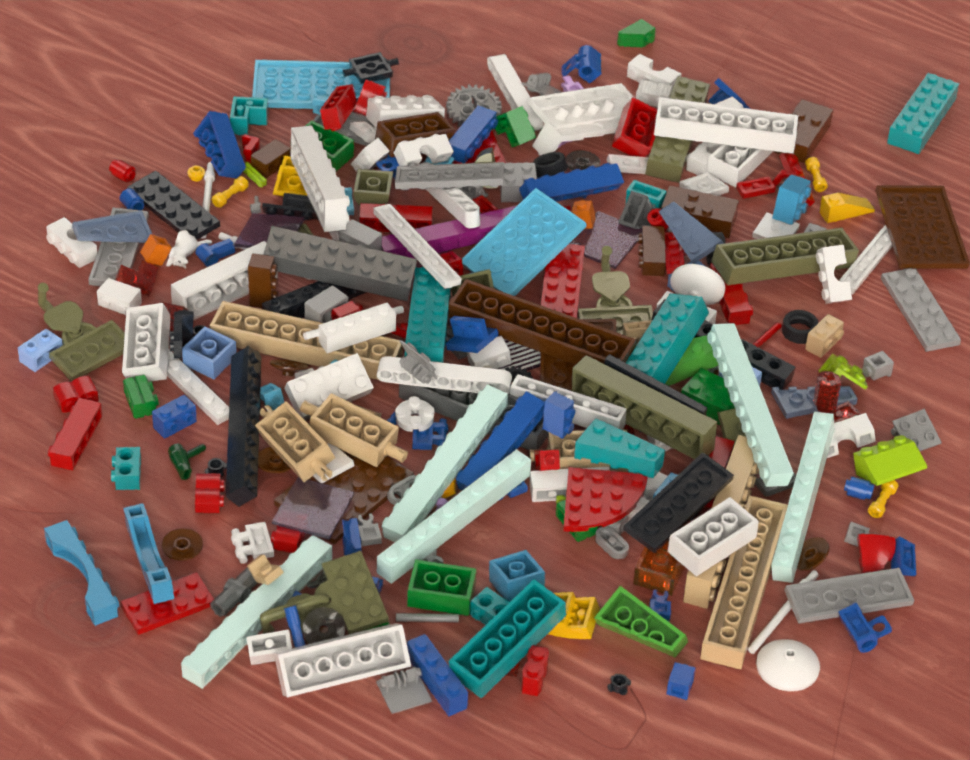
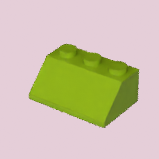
(888, 460)

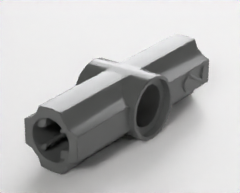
(233, 592)

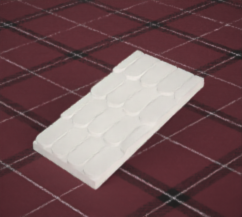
(583, 111)

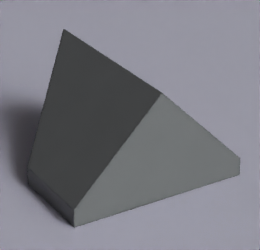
(636, 211)

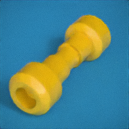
(819, 183)
(220, 199)
(877, 507)

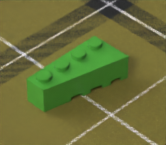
(697, 356)
(637, 621)

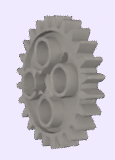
(460, 102)

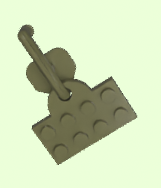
(612, 288)
(83, 344)
(350, 592)

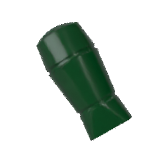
(180, 458)

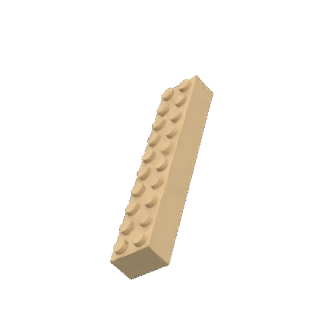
(283, 338)
(700, 588)
(743, 588)

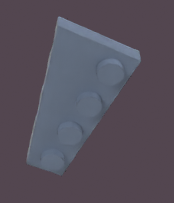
(114, 228)
(689, 232)
(800, 402)

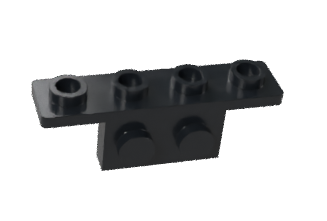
(292, 205)
(182, 331)

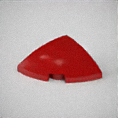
(875, 551)

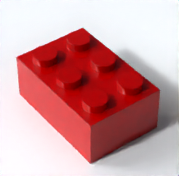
(636, 129)

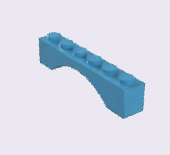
(143, 541)
(64, 543)

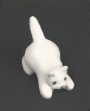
(184, 247)

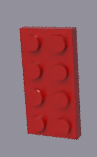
(189, 598)

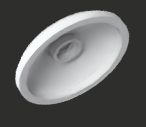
(698, 281)
(788, 665)

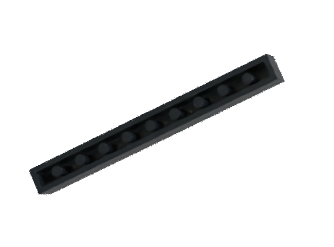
(242, 432)

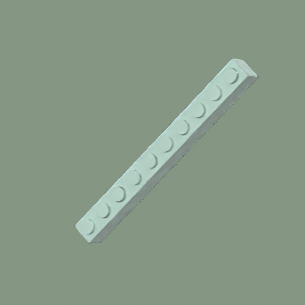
(750, 405)
(446, 463)
(803, 497)
(453, 516)
(245, 621)

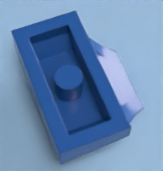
(351, 537)

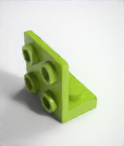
(840, 366)

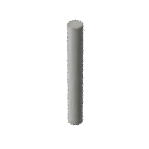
(412, 617)

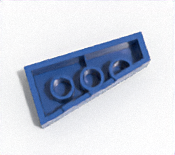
(220, 144)

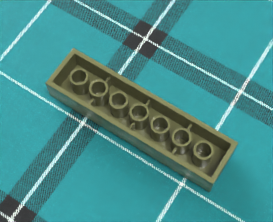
(670, 154)
(778, 256)
(647, 408)

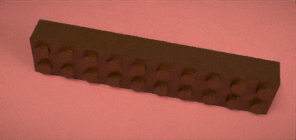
(539, 326)

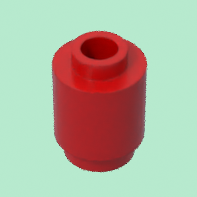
(122, 170)
(656, 219)

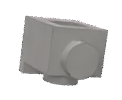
(877, 366)

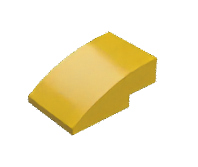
(288, 180)
(579, 617)

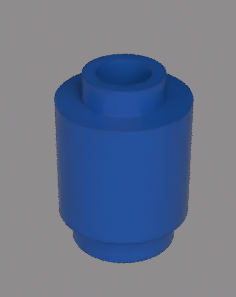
(131, 199)
(859, 488)

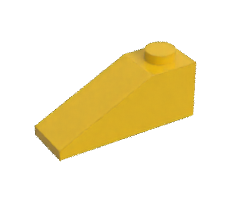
(843, 206)

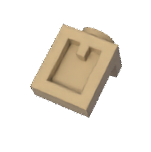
(264, 571)

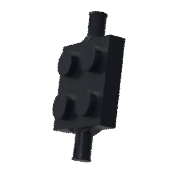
(371, 67)

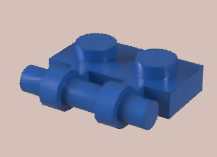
(424, 439)

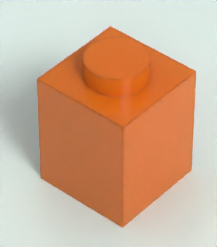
(585, 211)
(156, 250)

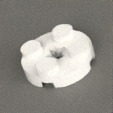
(414, 406)

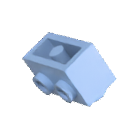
(36, 350)

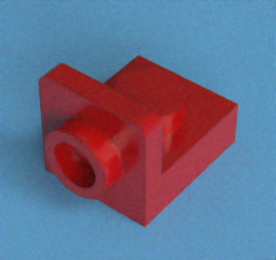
(250, 145)
(453, 261)
(547, 460)

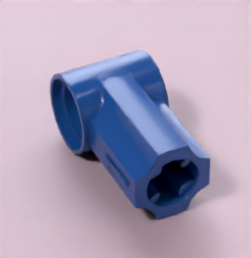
(211, 254)

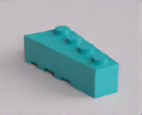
(619, 449)

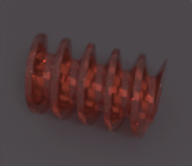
(827, 391)

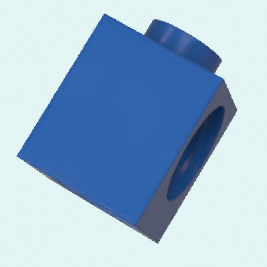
(680, 680)

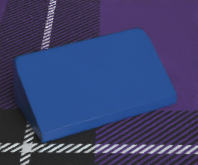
(904, 557)

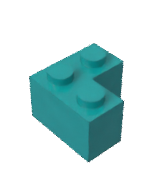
(248, 111)

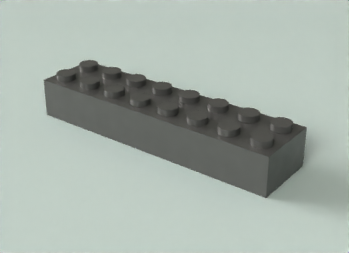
(341, 263)
(455, 403)

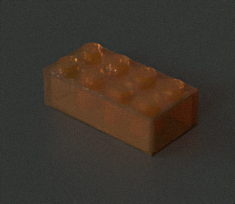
(658, 570)

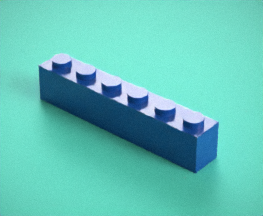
(576, 183)
(504, 439)

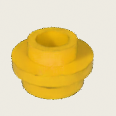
(196, 173)

